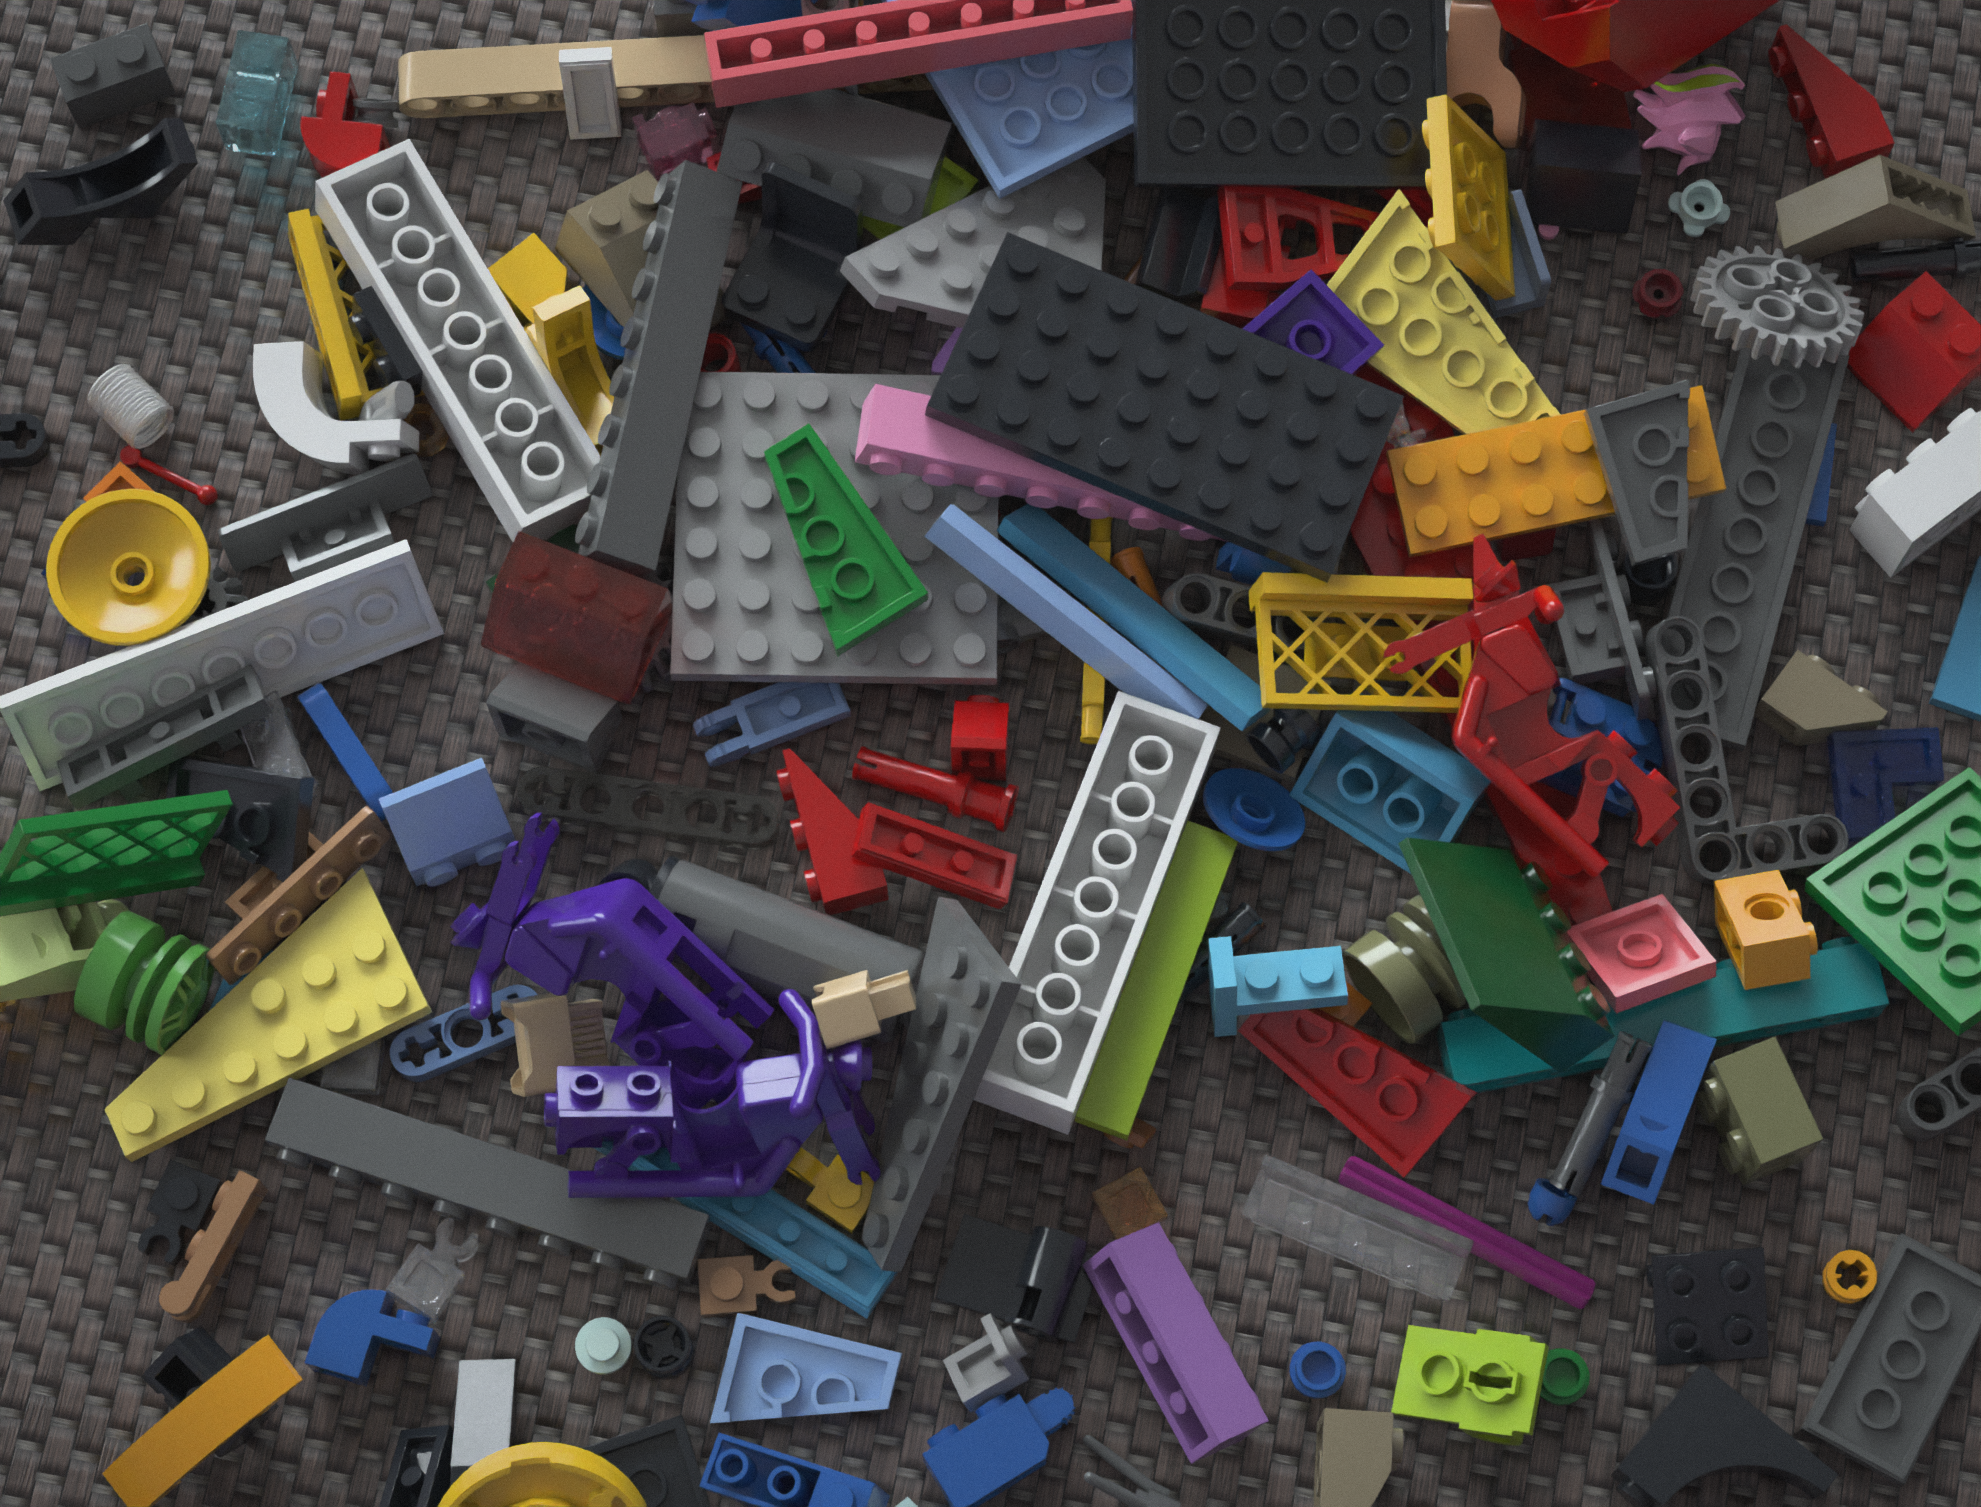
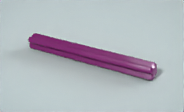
(1488, 1242)

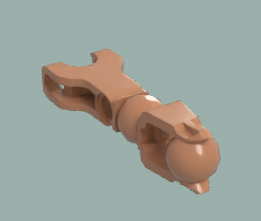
(1478, 69)

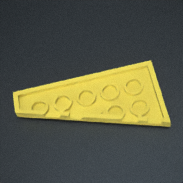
(1434, 328)
(304, 1006)

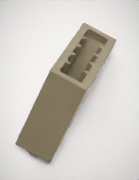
(1872, 205)

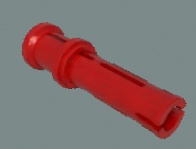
(960, 793)

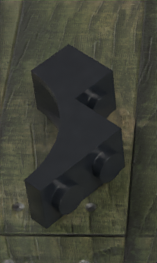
(126, 184)

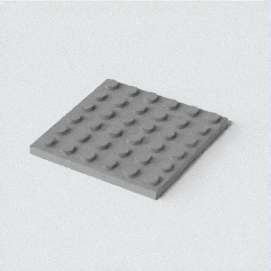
(738, 574)

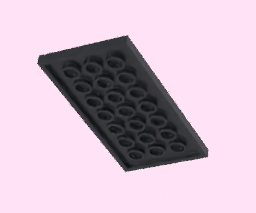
(1165, 406)

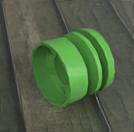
(144, 982)

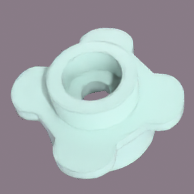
(1702, 193)

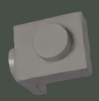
(988, 1365)

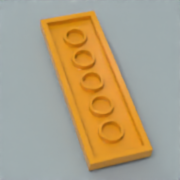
(1522, 479)

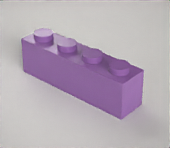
(1175, 1342)

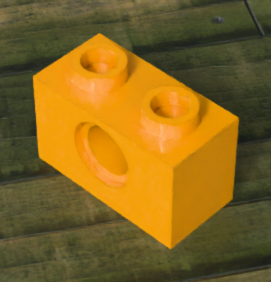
(1764, 929)

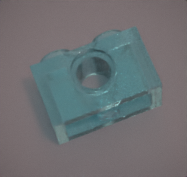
(257, 93)

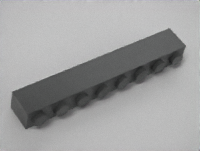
(659, 369)
(484, 1182)

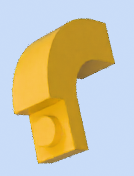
(569, 350)

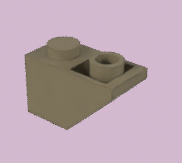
(1813, 702)

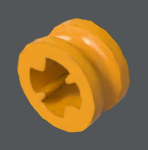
(1845, 1260)

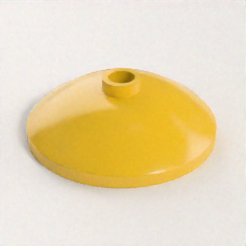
(110, 542)

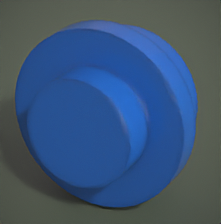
(1317, 1370)

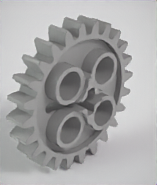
(1777, 306)

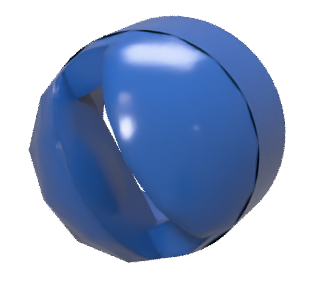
(1550, 1201)

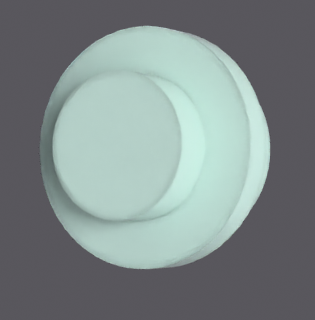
(603, 1346)

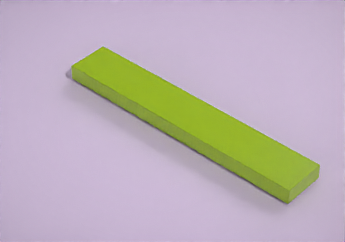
(1156, 981)

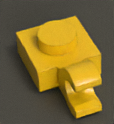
(832, 1190)

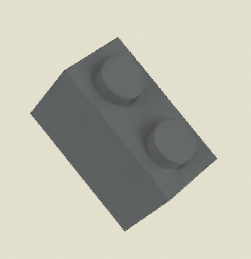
(112, 75)

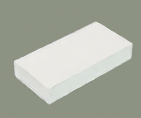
(590, 93)

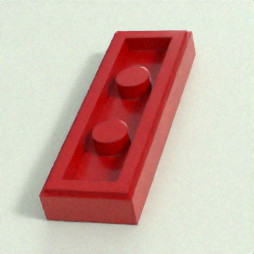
(934, 855)

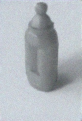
(389, 403)

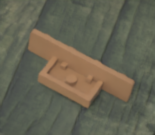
(276, 908)

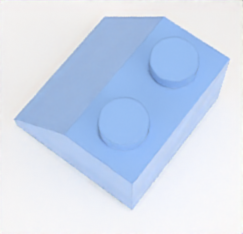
(448, 823)

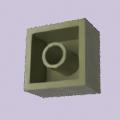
(1757, 1112)

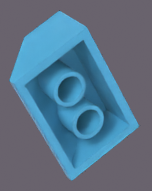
(1388, 783)

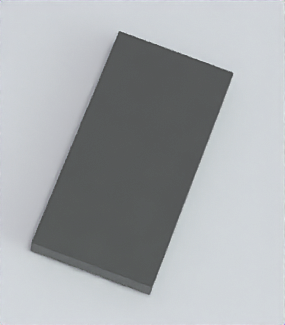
(1899, 1361)

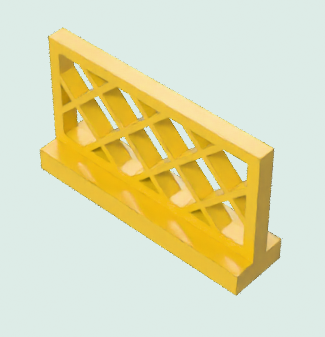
(328, 313)
(1351, 599)

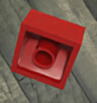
(1918, 352)

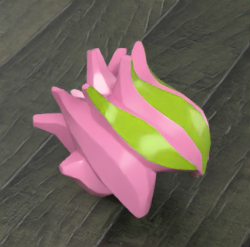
(1690, 111)

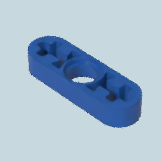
(346, 747)

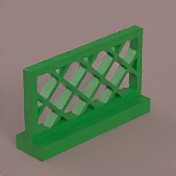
(108, 852)

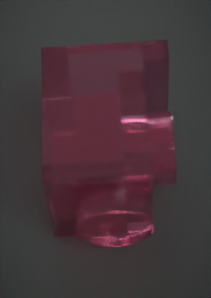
(674, 137)

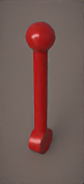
(133, 458)

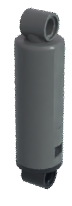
(771, 938)

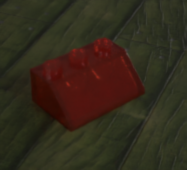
(575, 617)

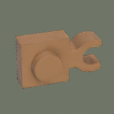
(733, 1285)

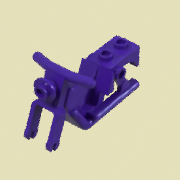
(617, 937)
(720, 1149)

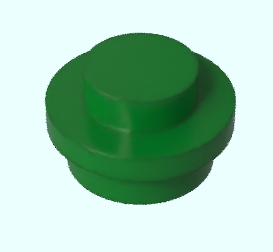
(1564, 1377)

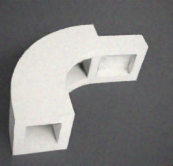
(292, 401)

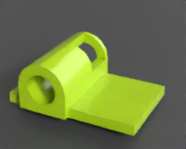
(1472, 1380)

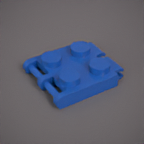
(1599, 712)

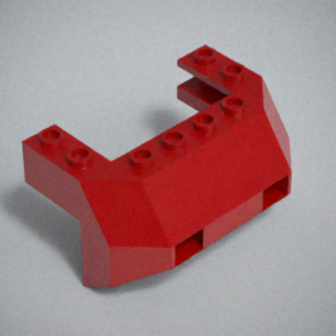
(1625, 40)

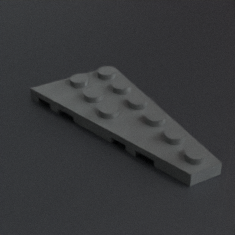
(949, 1043)

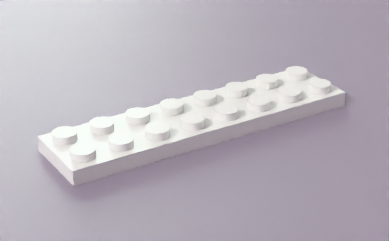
(286, 635)

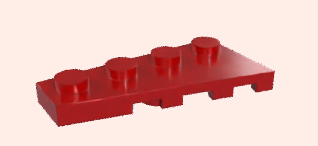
(1366, 1084)

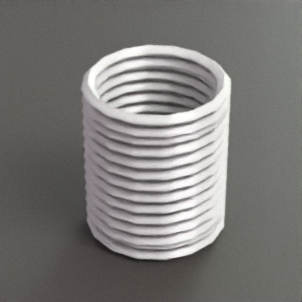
(130, 406)

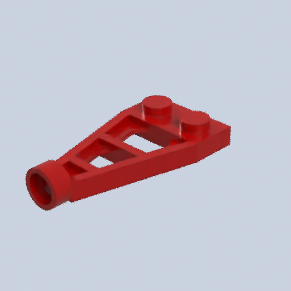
(1253, 238)

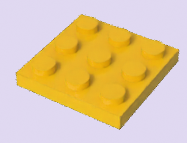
(1469, 197)

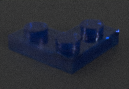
(1870, 764)

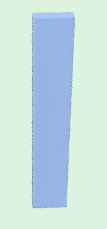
(1059, 613)

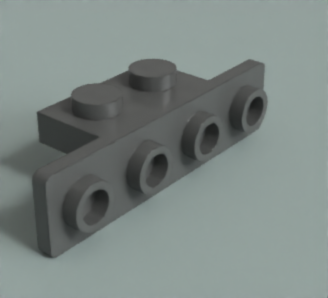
(329, 523)
(1595, 626)

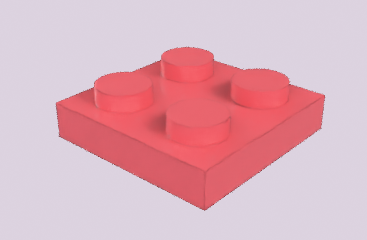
(1642, 953)

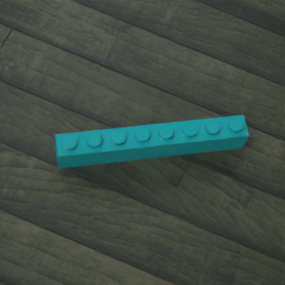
(1841, 989)

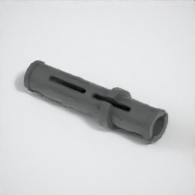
(1600, 1113)

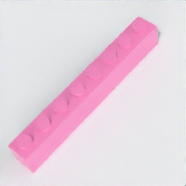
(902, 439)

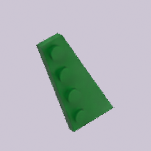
(844, 549)

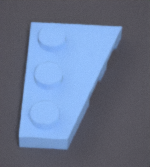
(800, 1372)

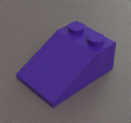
(1317, 325)

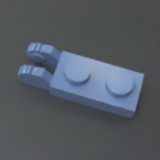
(772, 717)

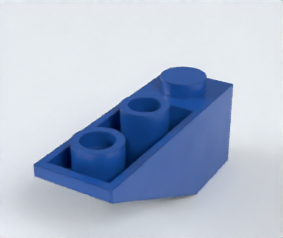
(1658, 1112)
(775, 1479)

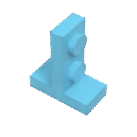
(1271, 982)

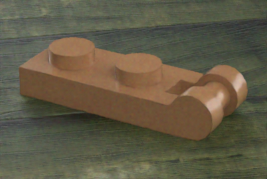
(213, 1249)

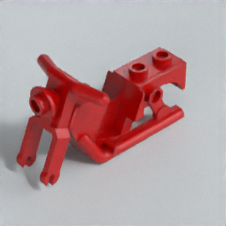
(1506, 724)

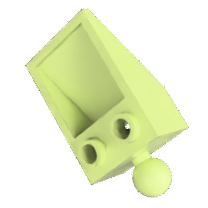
(49, 947)

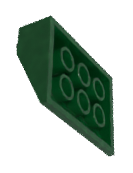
(1511, 948)

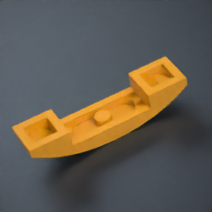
(202, 1424)

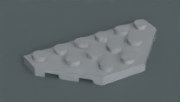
(947, 255)

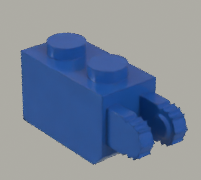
(996, 1448)

